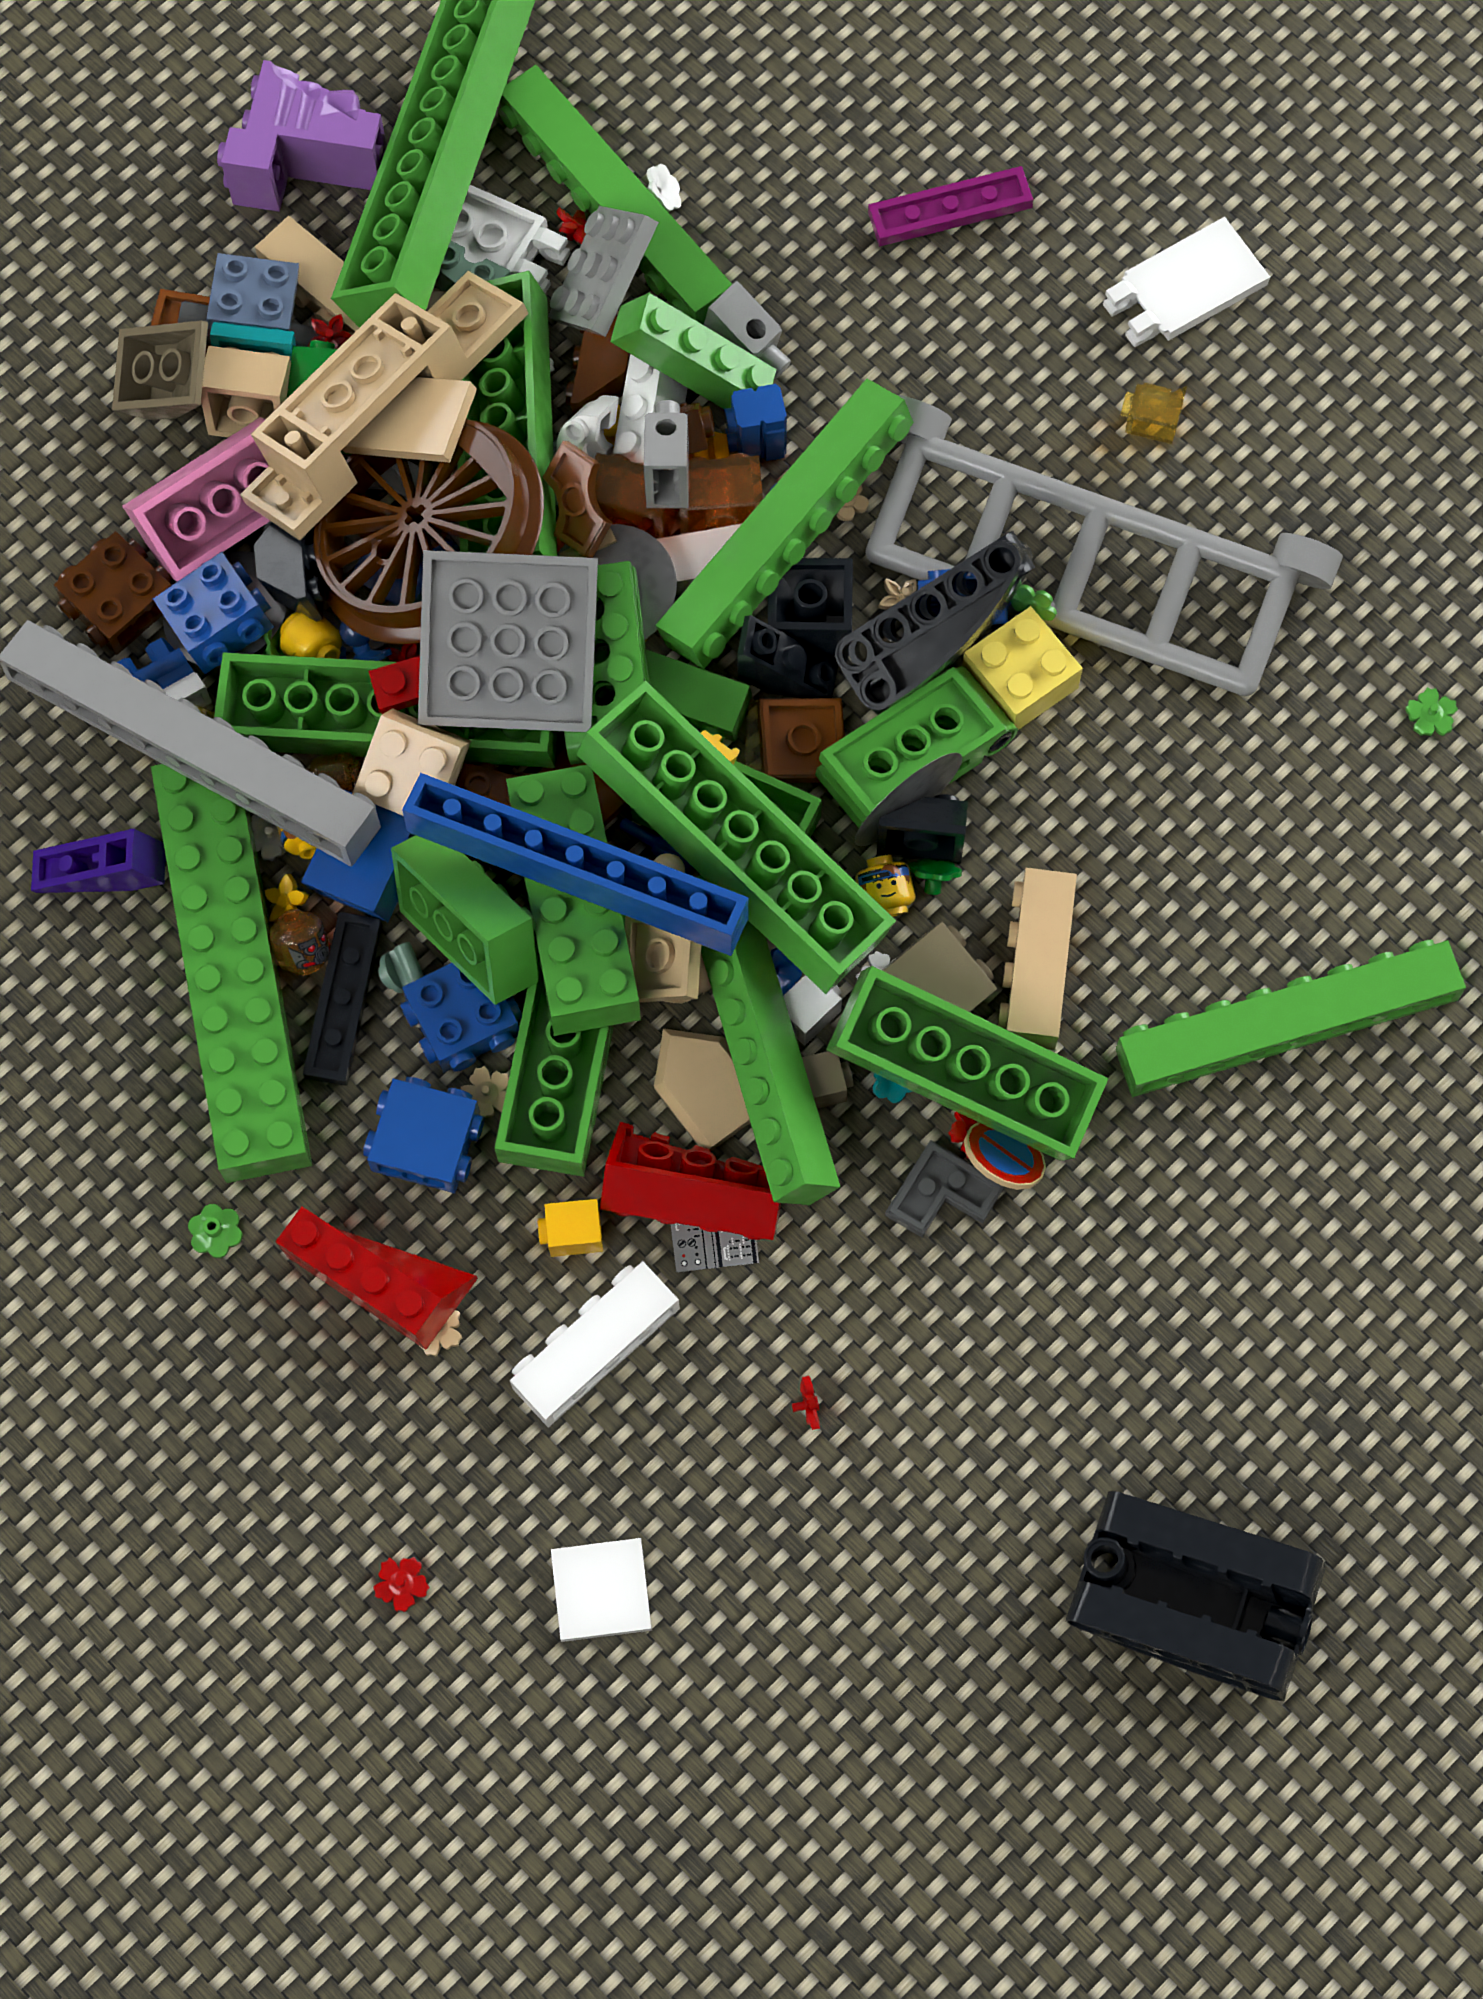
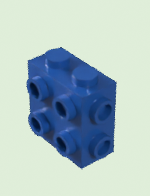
(215, 611)
(458, 1018)
(424, 1134)

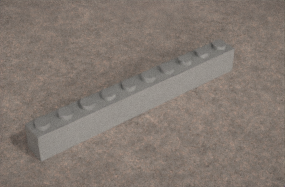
(190, 742)

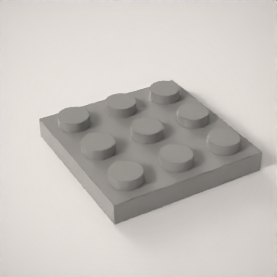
(602, 269)

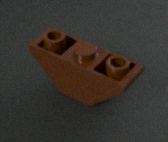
(599, 369)

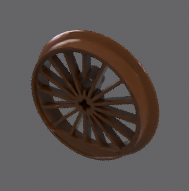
(423, 525)

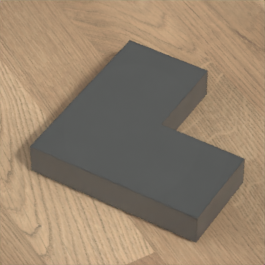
(938, 1179)

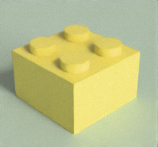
(1024, 667)

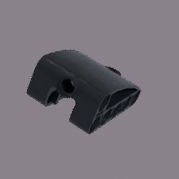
(932, 641)
(1198, 1595)

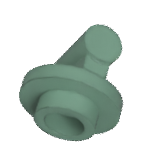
(399, 967)

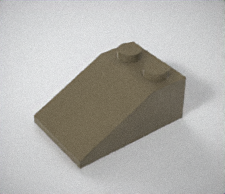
(160, 370)

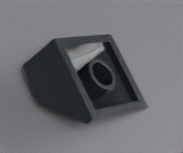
(814, 603)
(925, 830)

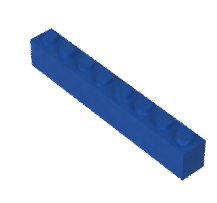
(576, 864)

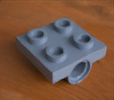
(253, 292)

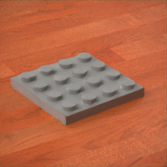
(507, 641)

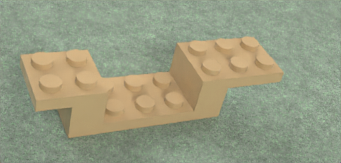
(357, 382)

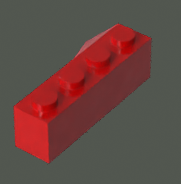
(687, 1186)
(391, 1284)

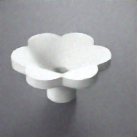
(664, 187)

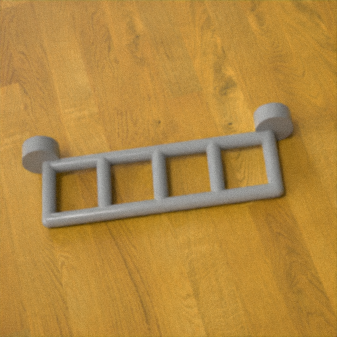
(1292, 562)

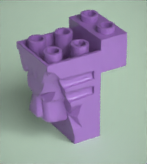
(299, 134)

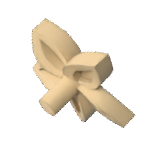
(896, 593)

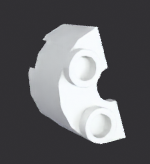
(587, 426)

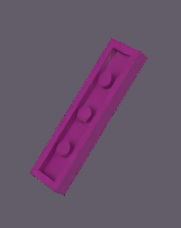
(950, 206)

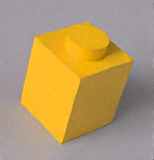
(571, 1228)

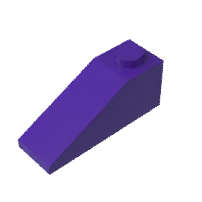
(100, 864)

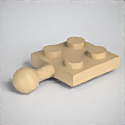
(662, 962)

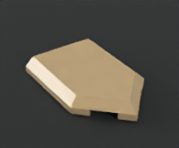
(700, 1086)

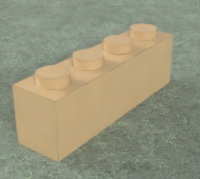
(317, 268)
(1039, 956)

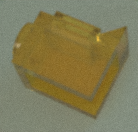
(1153, 411)

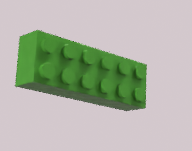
(577, 942)
(967, 1064)
(551, 1091)

